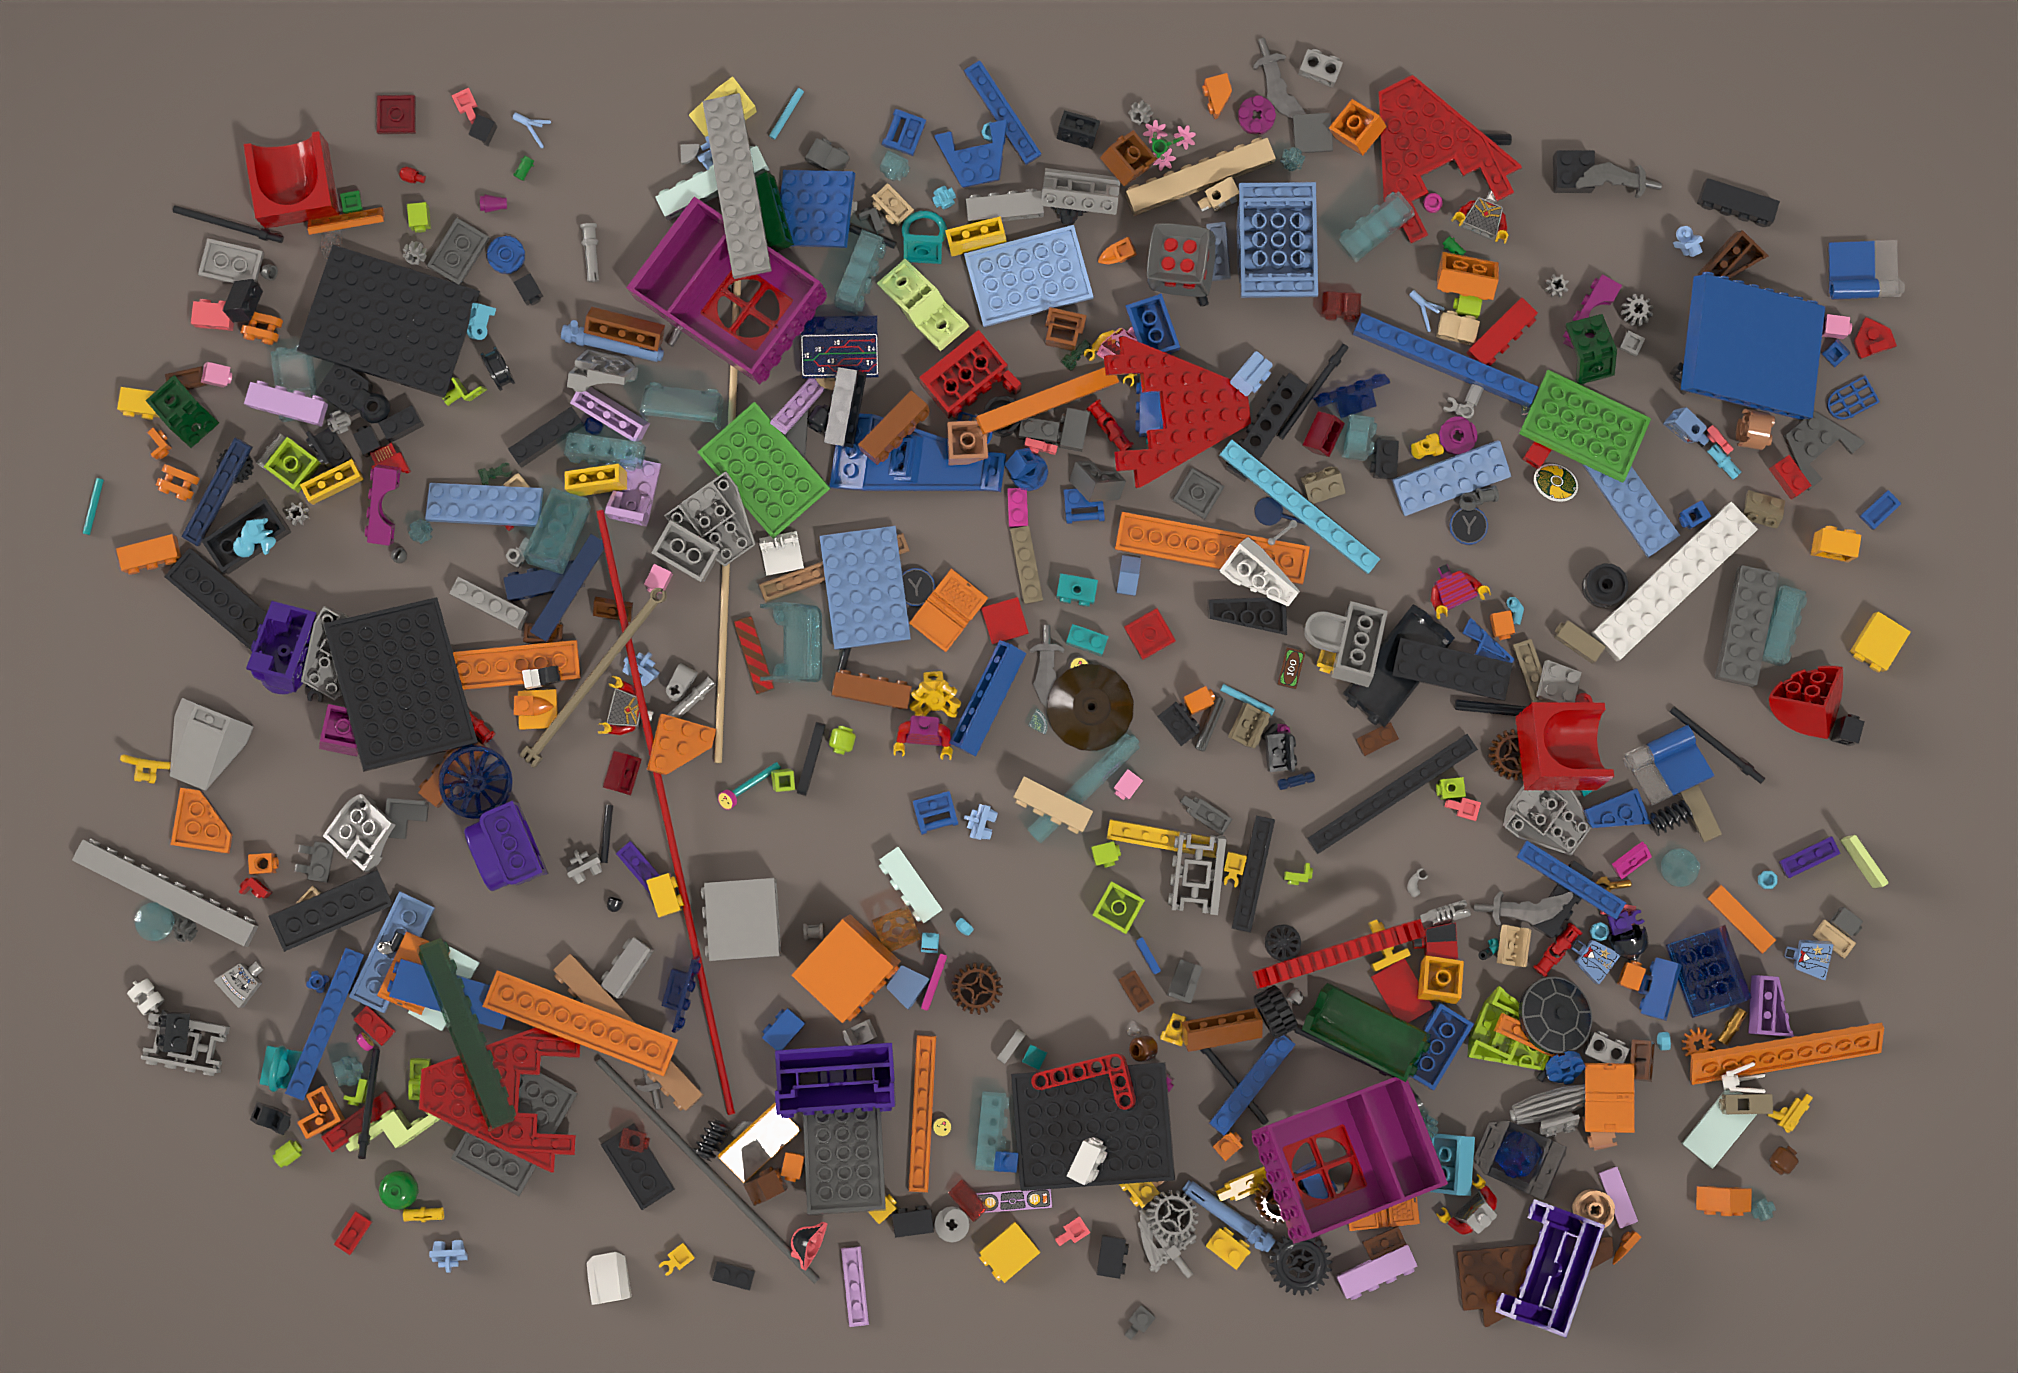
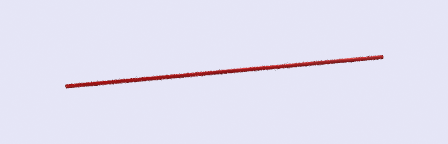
(666, 815)

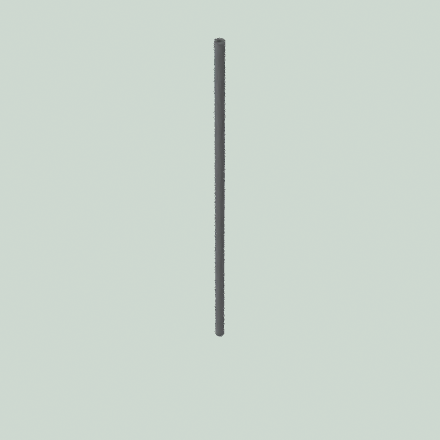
(704, 1167)

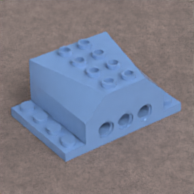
(1277, 240)

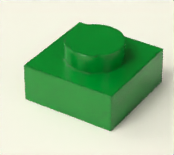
(351, 201)

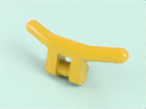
(153, 765)

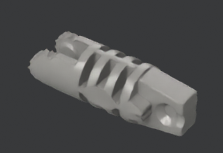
(1445, 914)

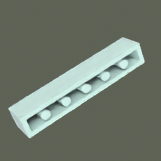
(701, 186)

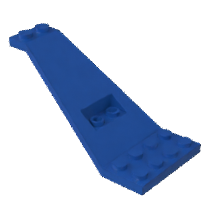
(923, 469)

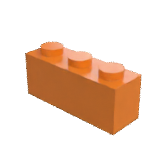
(149, 554)

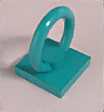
(923, 247)
(278, 1067)

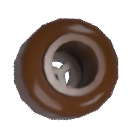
(1143, 1048)
(1783, 1160)

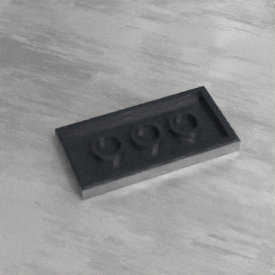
(638, 1170)

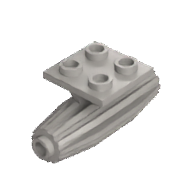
(1551, 1109)

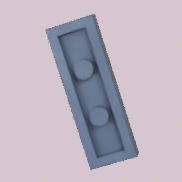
(1222, 262)

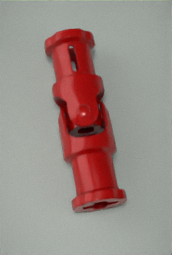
(1114, 432)
(1562, 943)

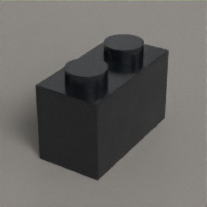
(242, 300)
(401, 424)
(1847, 730)
(912, 1222)
(1111, 1256)

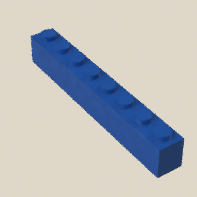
(324, 1024)

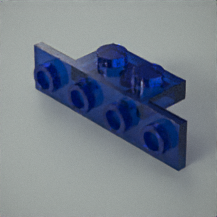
(1354, 397)
(678, 992)

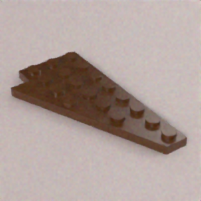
(1499, 1270)

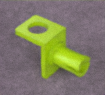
(460, 391)

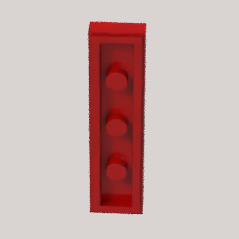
(353, 1124)

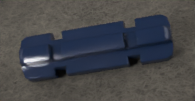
(1296, 780)

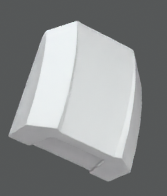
(608, 1278)

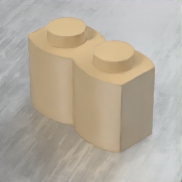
(1458, 328)

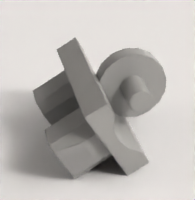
(582, 863)

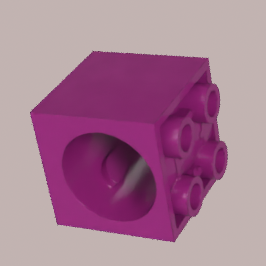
(337, 732)

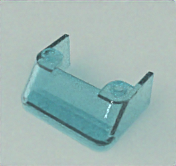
(682, 404)
(801, 643)

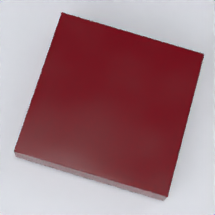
(396, 114)

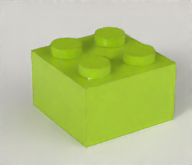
(292, 464)
(1118, 907)

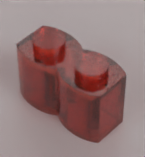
(1341, 305)

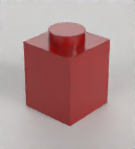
(1536, 455)

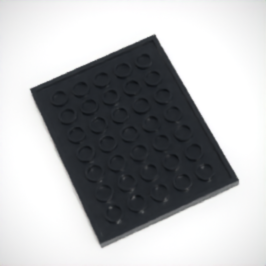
(388, 321)
(400, 684)
(1059, 1118)

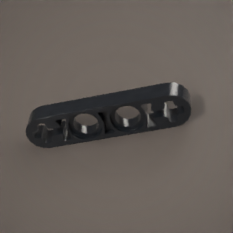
(811, 758)

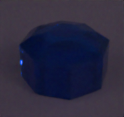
(593, 426)

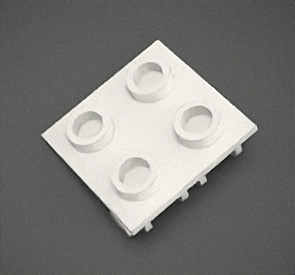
(781, 553)

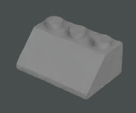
(686, 551)
(626, 967)

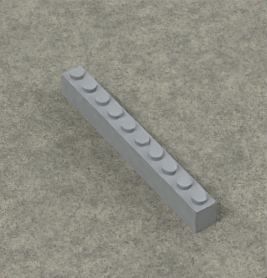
(164, 892)

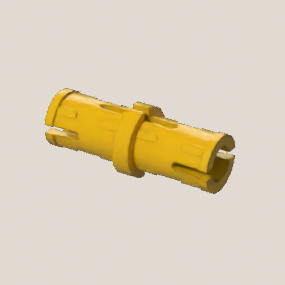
(423, 1214)

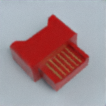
(388, 456)

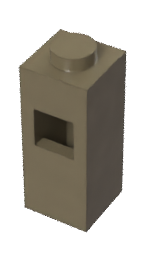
(1579, 641)
(1746, 1104)

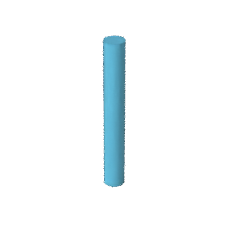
(786, 113)
(1247, 699)

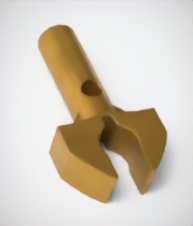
(1614, 885)

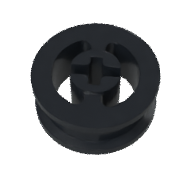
(497, 368)

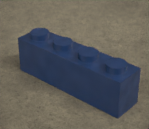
(533, 583)

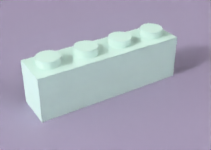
(910, 884)

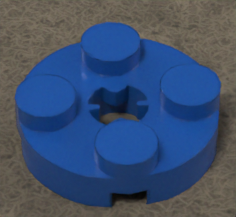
(1565, 1068)

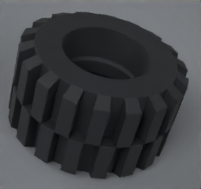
(1275, 1011)

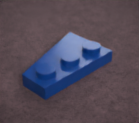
(1618, 811)

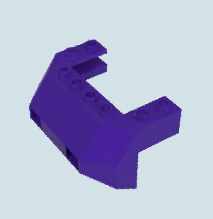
(836, 1079)
(1556, 1270)

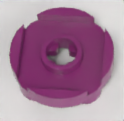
(1255, 125)
(1463, 427)

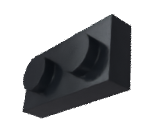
(733, 1275)

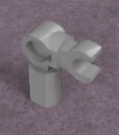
(1471, 400)
(516, 556)

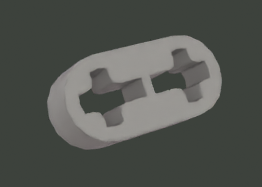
(1011, 1046)

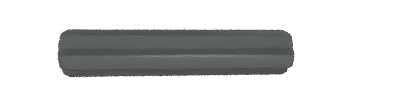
(1210, 724)

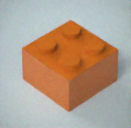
(1357, 127)

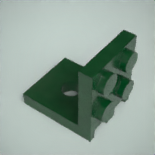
(1595, 354)
(182, 412)

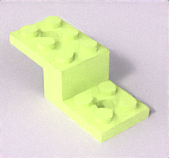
(922, 304)
(396, 1128)

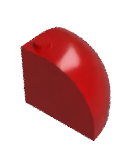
(1809, 700)

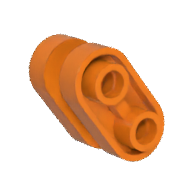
(267, 336)
(181, 492)

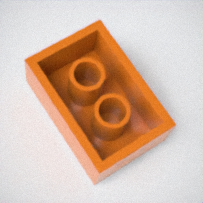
(1467, 276)

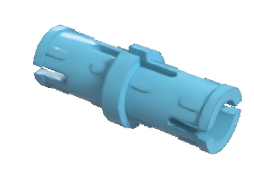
(1724, 461)

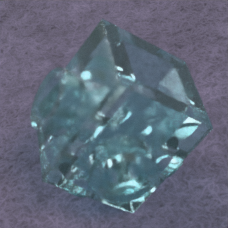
(347, 1071)

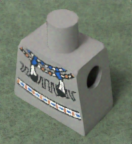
(240, 983)

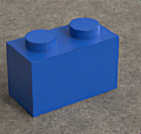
(783, 1030)

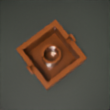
(1128, 158)

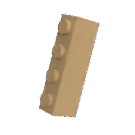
(1053, 805)

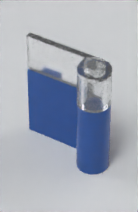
(1864, 270)
(1668, 765)

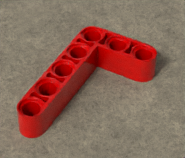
(1089, 1072)

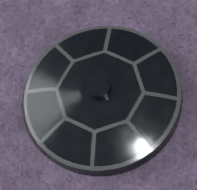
(1555, 1015)

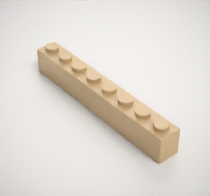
(1200, 176)

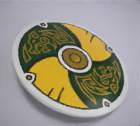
(1556, 482)

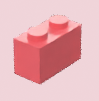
(210, 315)

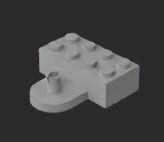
(1352, 638)

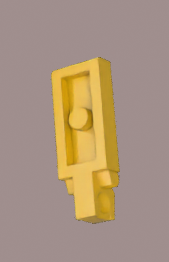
(1242, 1185)

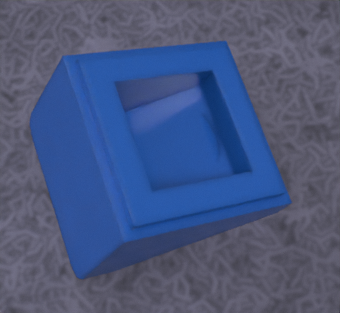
(1836, 352)

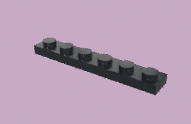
(1253, 874)

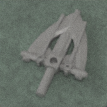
(1169, 1250)

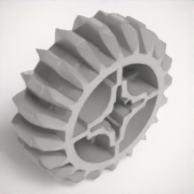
(1168, 1209)

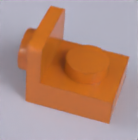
(1228, 1145)

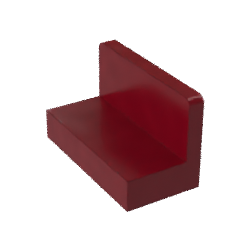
(622, 773)

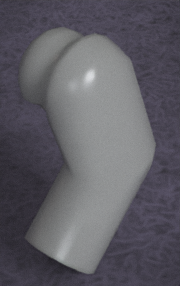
(740, 1128)

